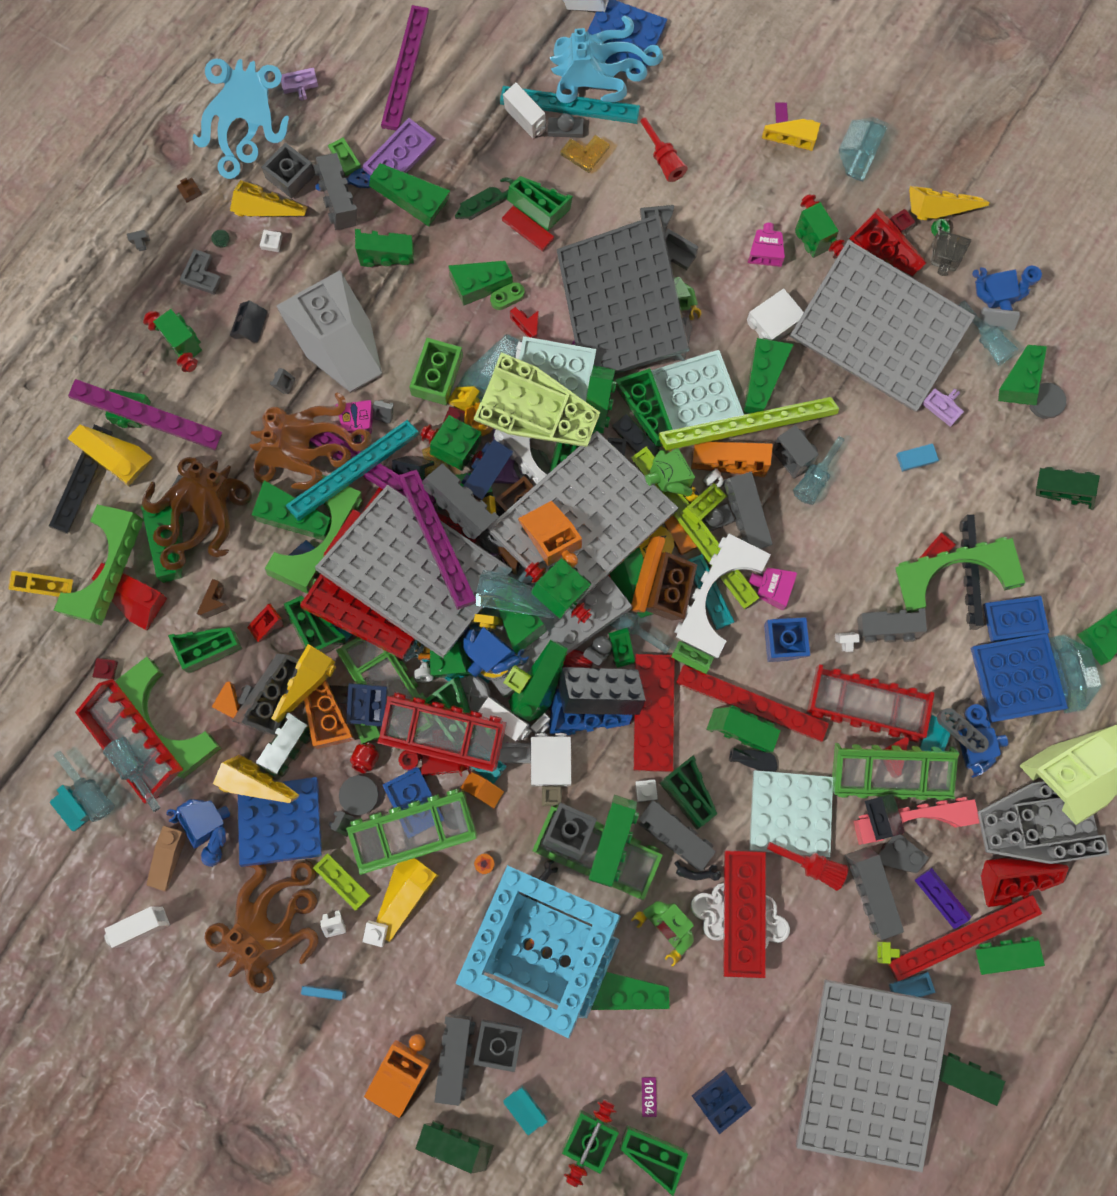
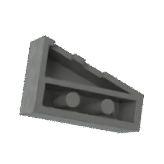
(891, 626)

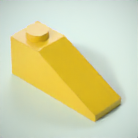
(796, 133)
(39, 584)

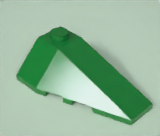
(627, 575)
(541, 687)

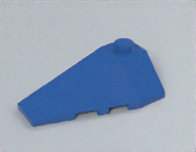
(571, 723)

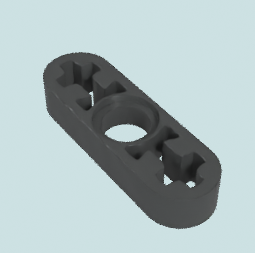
(970, 744)

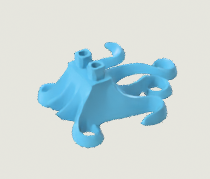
(583, 62)
(245, 98)

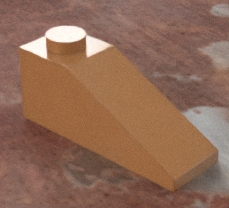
(165, 857)

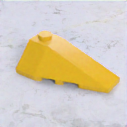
(252, 201)
(933, 204)
(115, 455)
(311, 673)
(245, 778)
(405, 890)

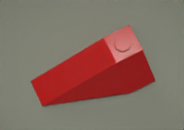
(886, 242)
(136, 600)
(1011, 878)

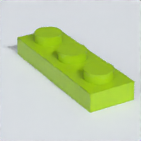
(704, 503)
(341, 881)

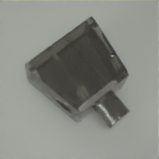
(948, 251)

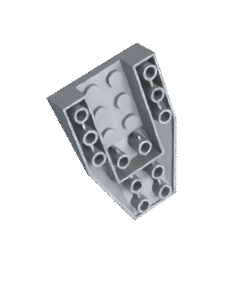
(334, 331)
(1036, 829)

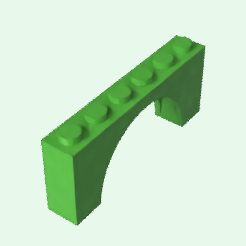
(997, 557)
(300, 569)
(94, 600)
(137, 687)

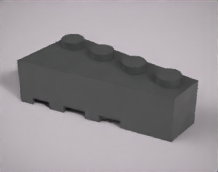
(337, 196)
(458, 502)
(748, 510)
(266, 694)
(676, 836)
(875, 893)
(453, 1059)

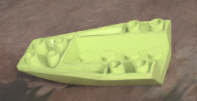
(534, 405)
(1079, 772)

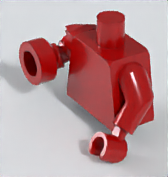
(430, 765)

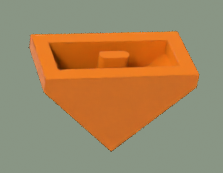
(227, 700)
(482, 789)

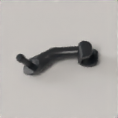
(546, 874)
(688, 874)

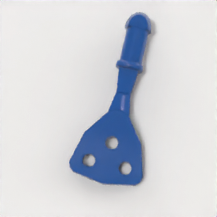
(352, 179)

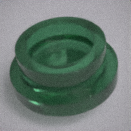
(220, 238)

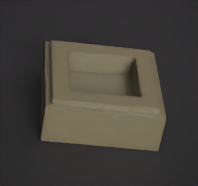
(551, 795)

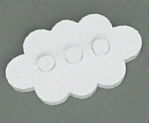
(711, 910)

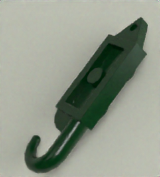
(482, 201)

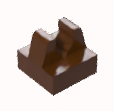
(189, 189)

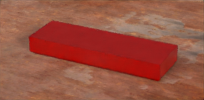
(527, 228)

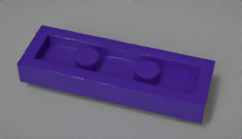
(943, 898)

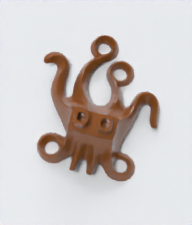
(287, 440)
(255, 939)

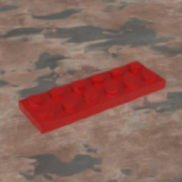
(656, 720)
(744, 914)

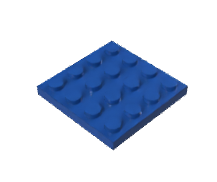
(646, 30)
(1018, 678)
(280, 830)

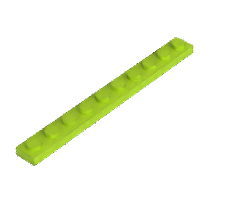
(748, 423)
(700, 536)

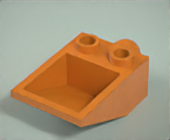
(552, 534)
(398, 1077)

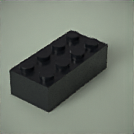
(601, 691)

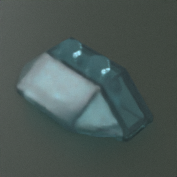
(861, 145)
(1076, 672)

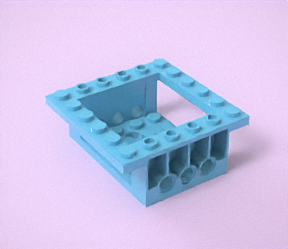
(501, 952)

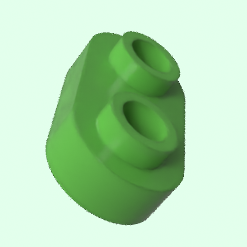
(508, 296)

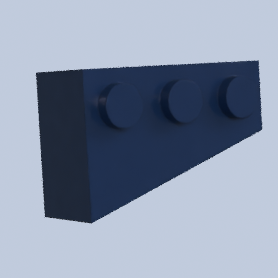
(486, 469)

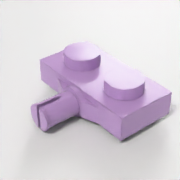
(299, 82)
(943, 406)

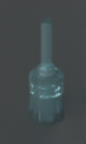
(992, 338)
(816, 477)
(630, 622)
(129, 767)
(87, 792)

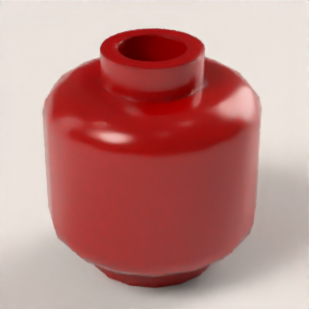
(364, 757)

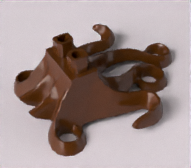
(199, 492)

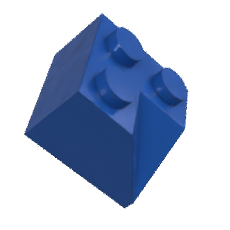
(786, 639)

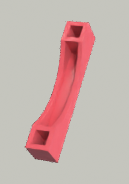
(955, 814)

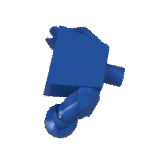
(1003, 288)
(489, 651)
(981, 762)
(203, 823)

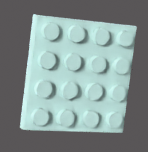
(563, 362)
(697, 391)
(791, 812)

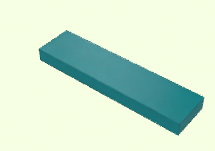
(714, 602)

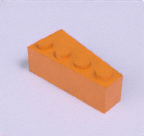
(732, 457)
(326, 719)

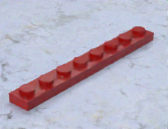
(752, 703)
(964, 938)

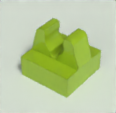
(517, 679)
(885, 952)

